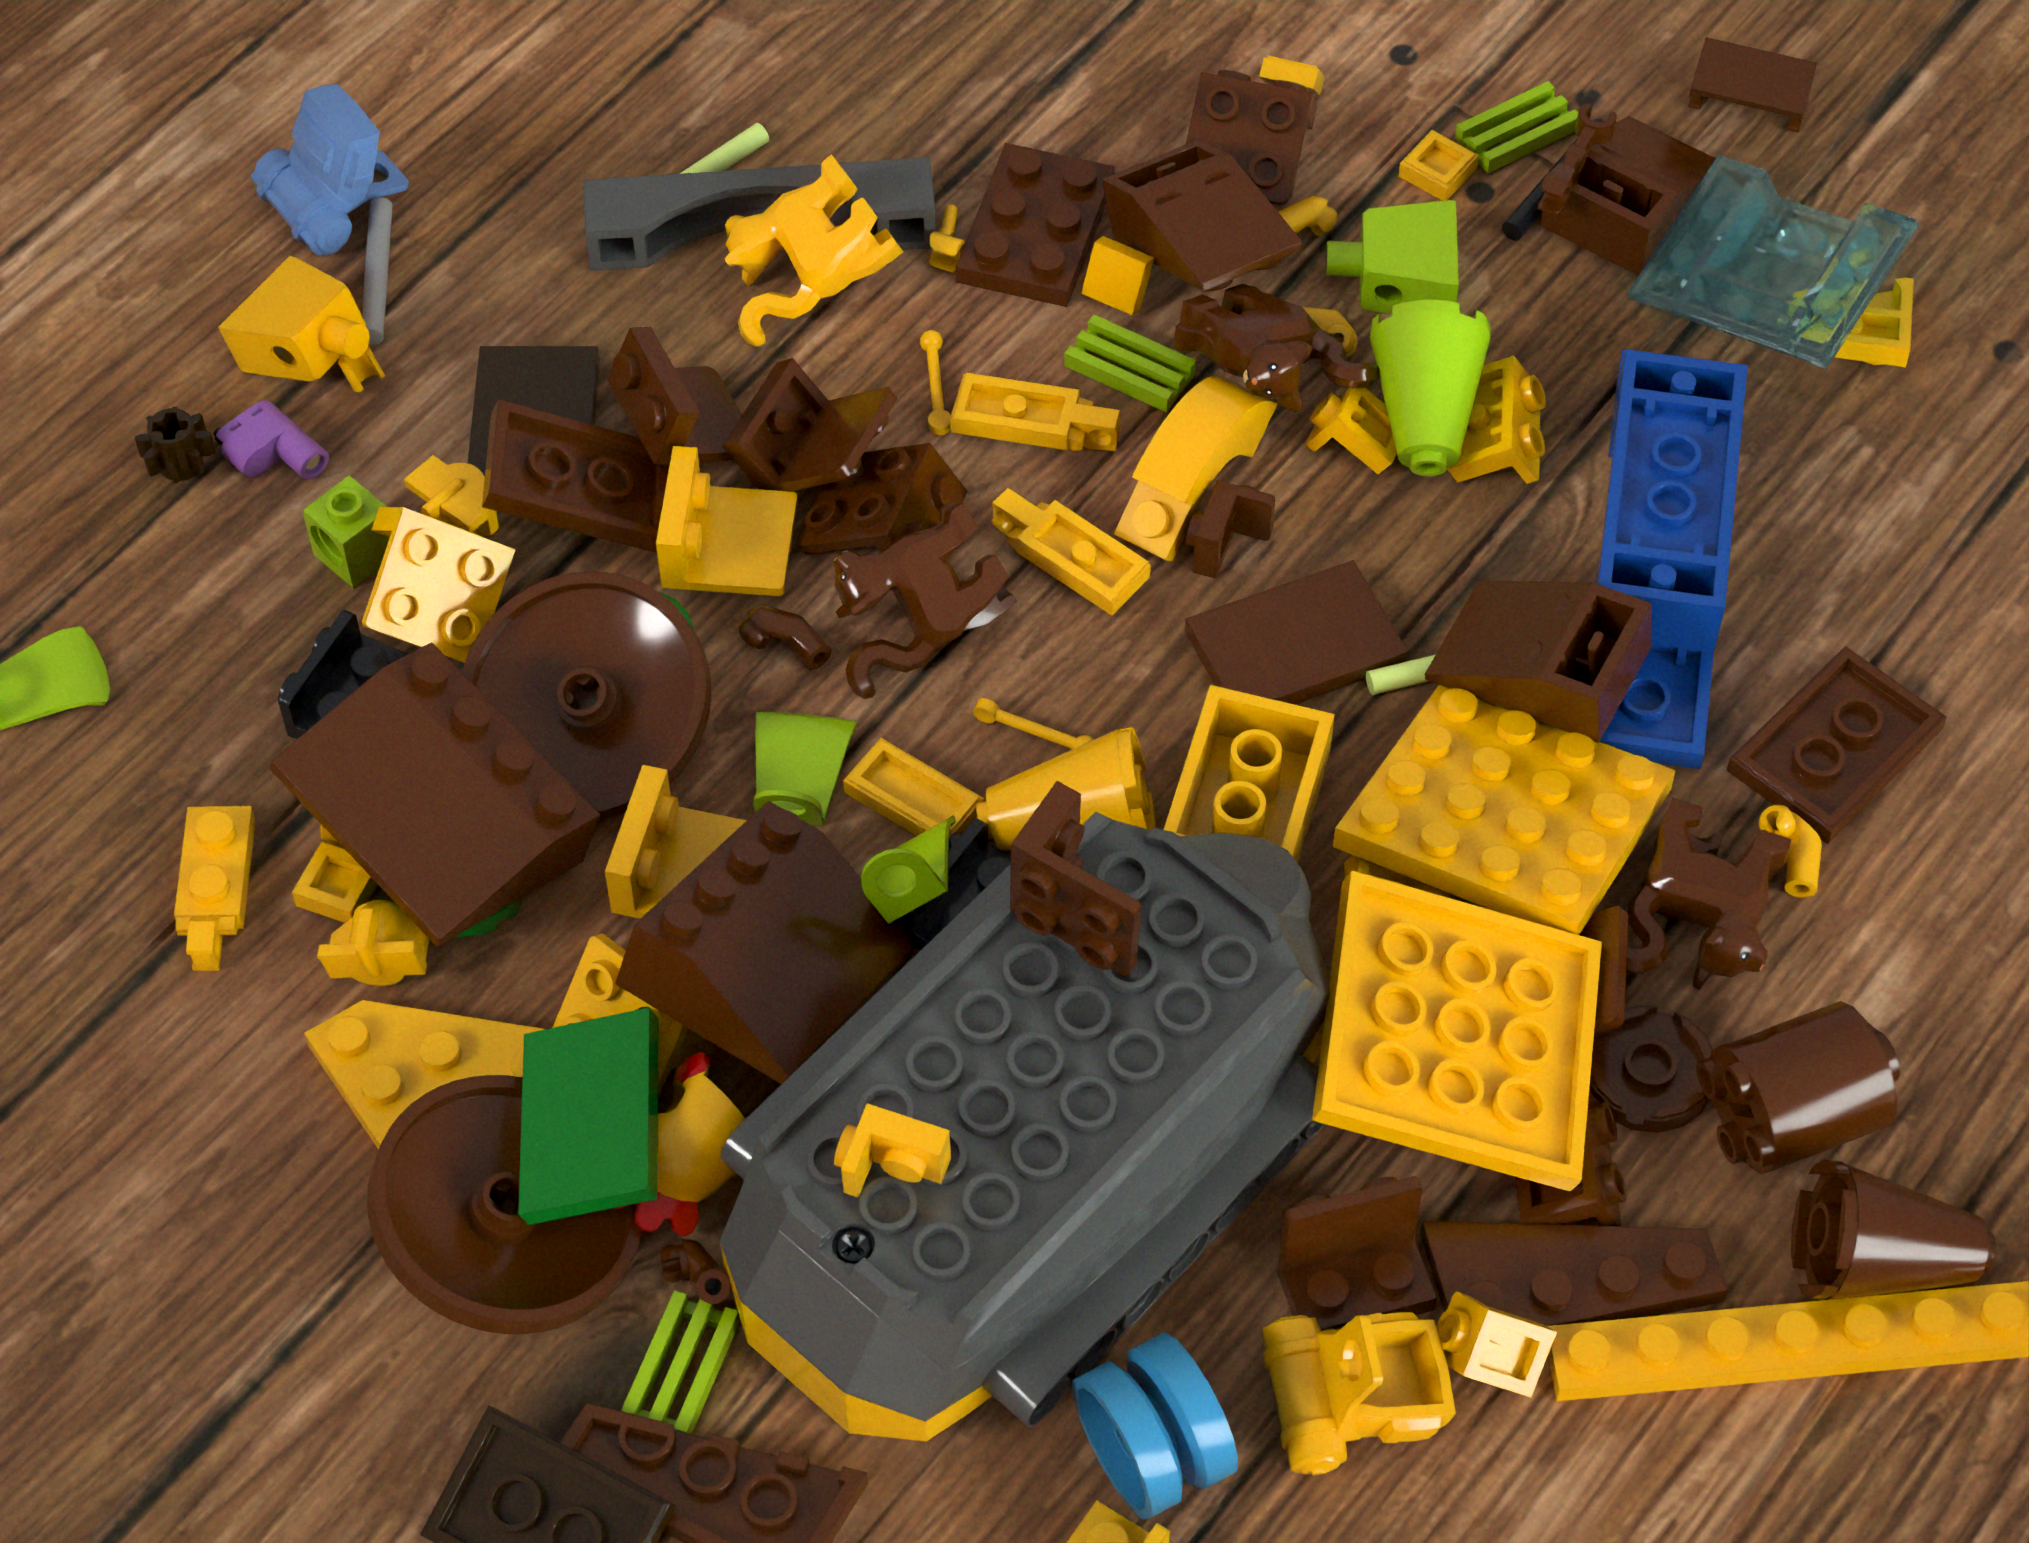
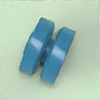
(1155, 1425)

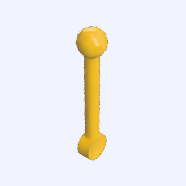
(939, 418)
(989, 712)

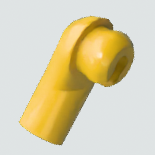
(1311, 213)
(1804, 849)

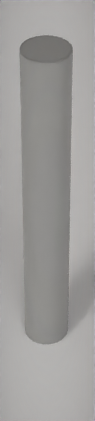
(377, 268)

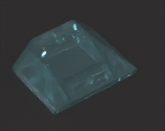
(1771, 264)

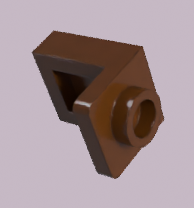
(1228, 512)

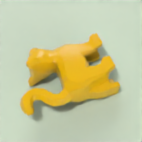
(822, 254)

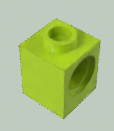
(342, 533)

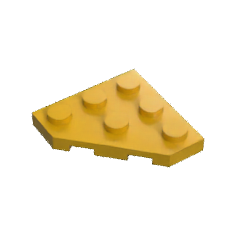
(395, 1054)

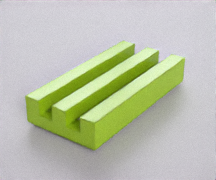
(1511, 122)
(1135, 357)
(700, 1316)

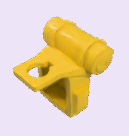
(1355, 1382)

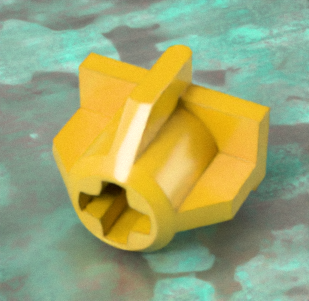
(453, 495)
(376, 946)

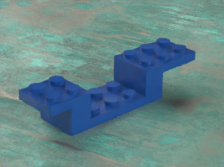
(1671, 538)

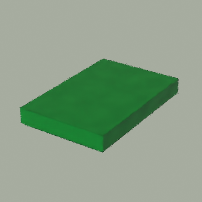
(589, 1116)

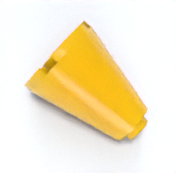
(1102, 771)

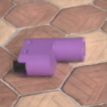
(265, 437)

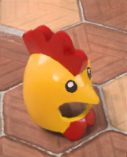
(689, 1149)

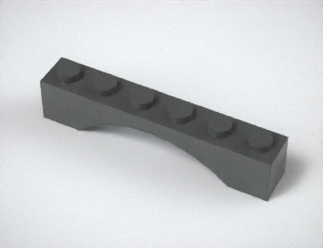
(646, 217)

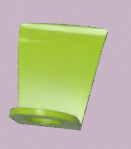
(52, 677)
(799, 761)
(910, 873)

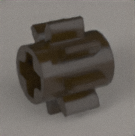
(175, 444)

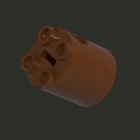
(1801, 1087)

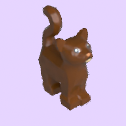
(1265, 343)
(926, 588)
(1701, 888)

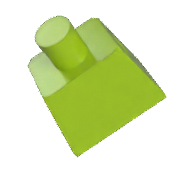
(1401, 255)

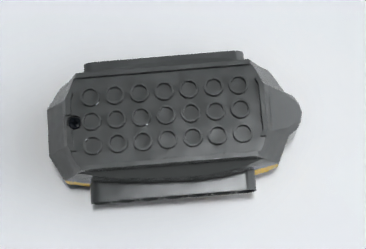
(1089, 1129)

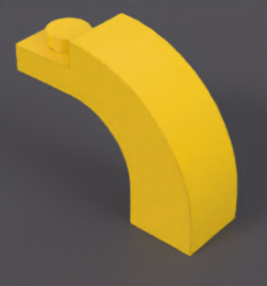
(1185, 456)

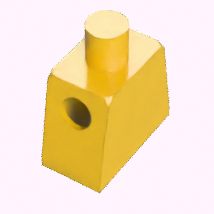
(296, 324)

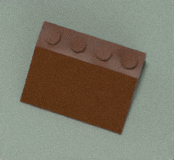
(437, 795)
(765, 945)

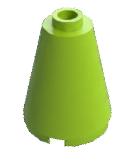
(1429, 378)

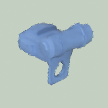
(326, 170)

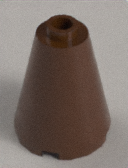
(1882, 1238)

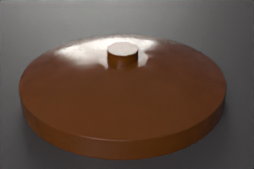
(596, 680)
(451, 1222)

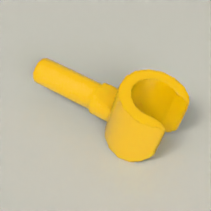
(945, 246)
(359, 369)

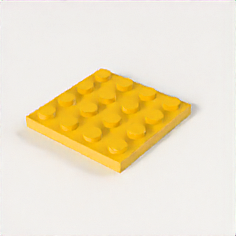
(1505, 810)
(1459, 1031)

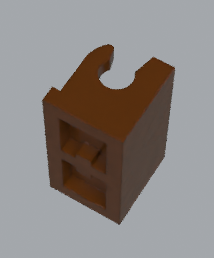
(1753, 79)

